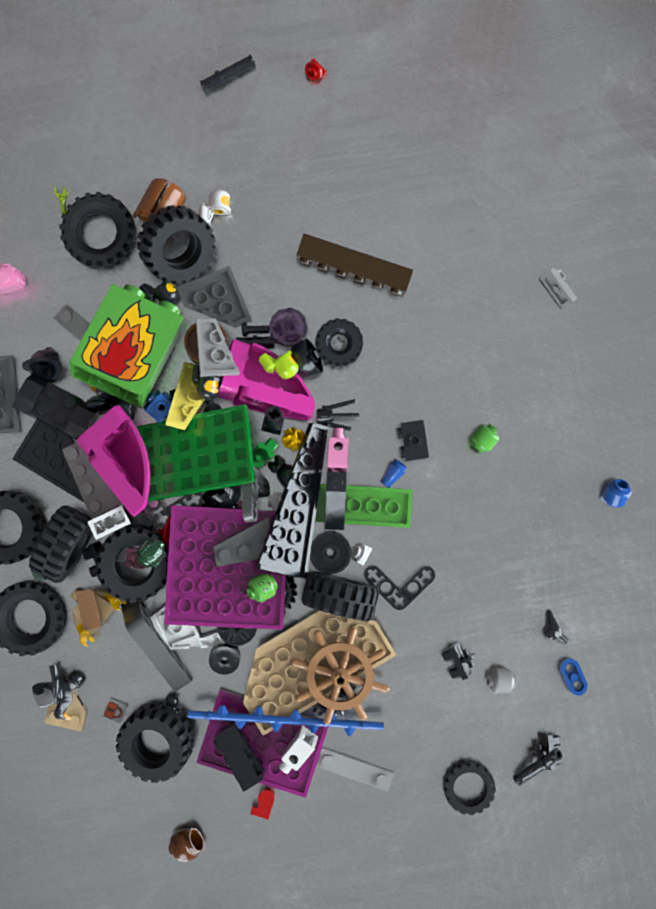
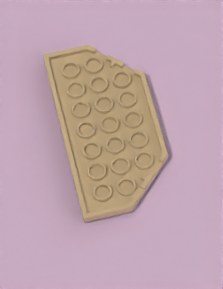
(276, 682)

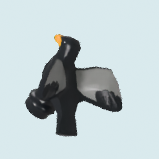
(57, 693)

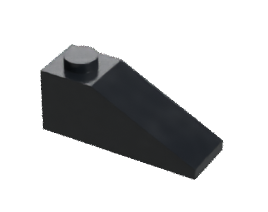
(335, 500)

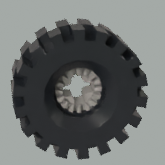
(346, 332)

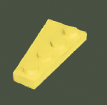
(185, 400)

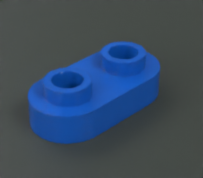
(572, 676)

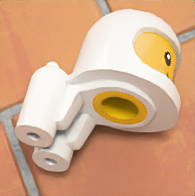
(217, 204)

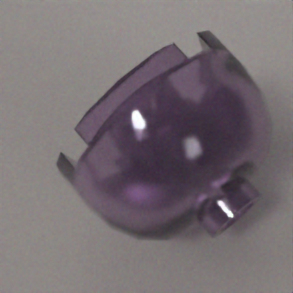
(288, 327)

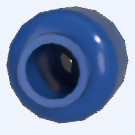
(617, 493)

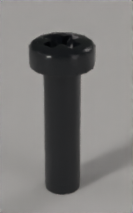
(254, 329)

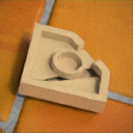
(75, 711)

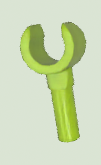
(62, 196)

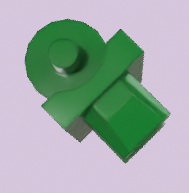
(263, 453)

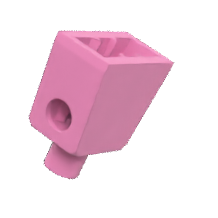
(338, 459)

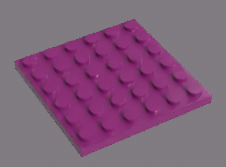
(210, 594)

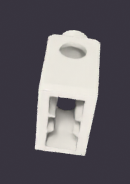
(109, 522)
(298, 750)

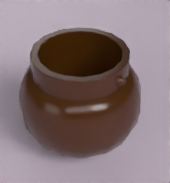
(186, 844)

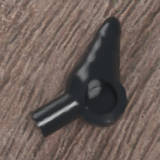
(553, 629)

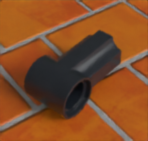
(273, 420)

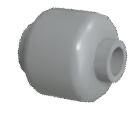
(501, 680)

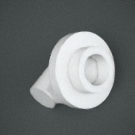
(360, 553)

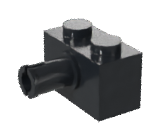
(413, 440)

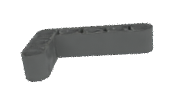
(152, 644)

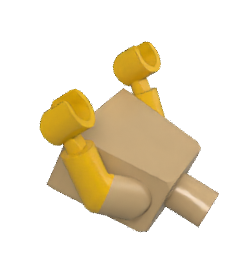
(107, 605)

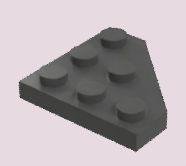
(216, 297)

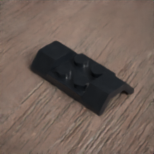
(54, 407)

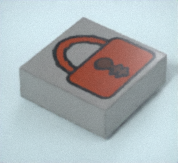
(114, 710)

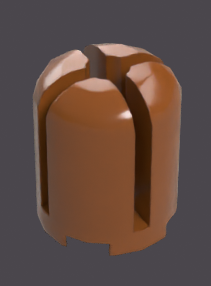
(158, 195)

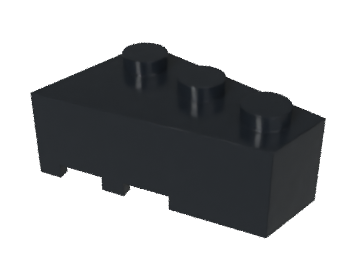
(239, 756)

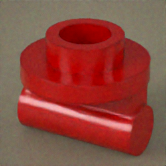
(314, 70)

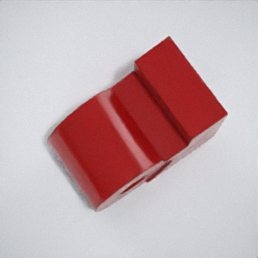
(265, 802)

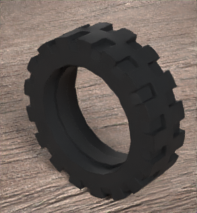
(480, 804)

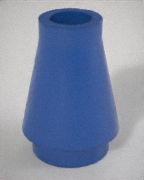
(393, 473)

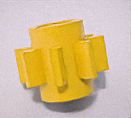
(292, 438)

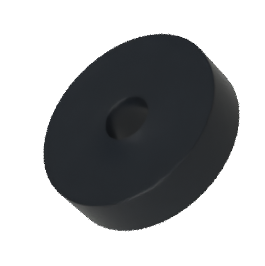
(224, 667)

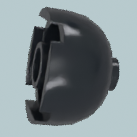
(305, 357)
(222, 497)

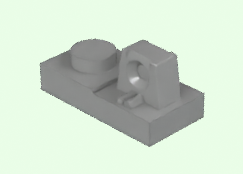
(558, 288)

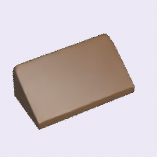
(89, 609)

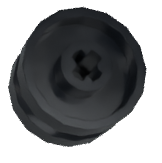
(330, 563)

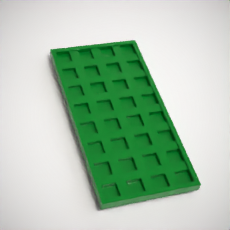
(203, 457)

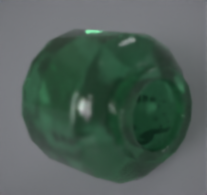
(150, 553)

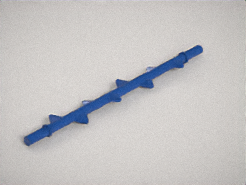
(277, 721)

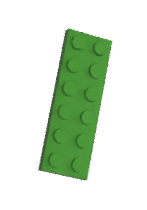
(372, 506)

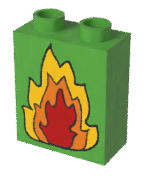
(127, 344)

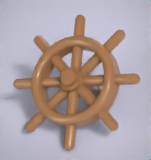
(340, 675)

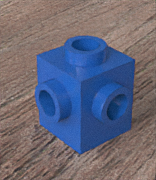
(154, 400)

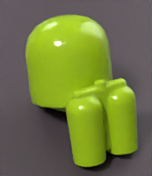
(283, 365)

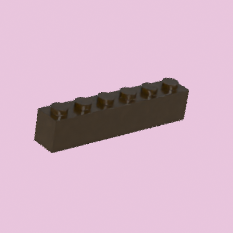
(354, 263)

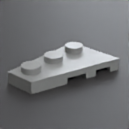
(212, 350)

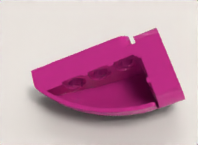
(263, 389)
(119, 458)

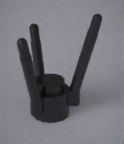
(325, 415)

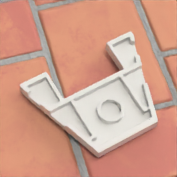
(183, 635)

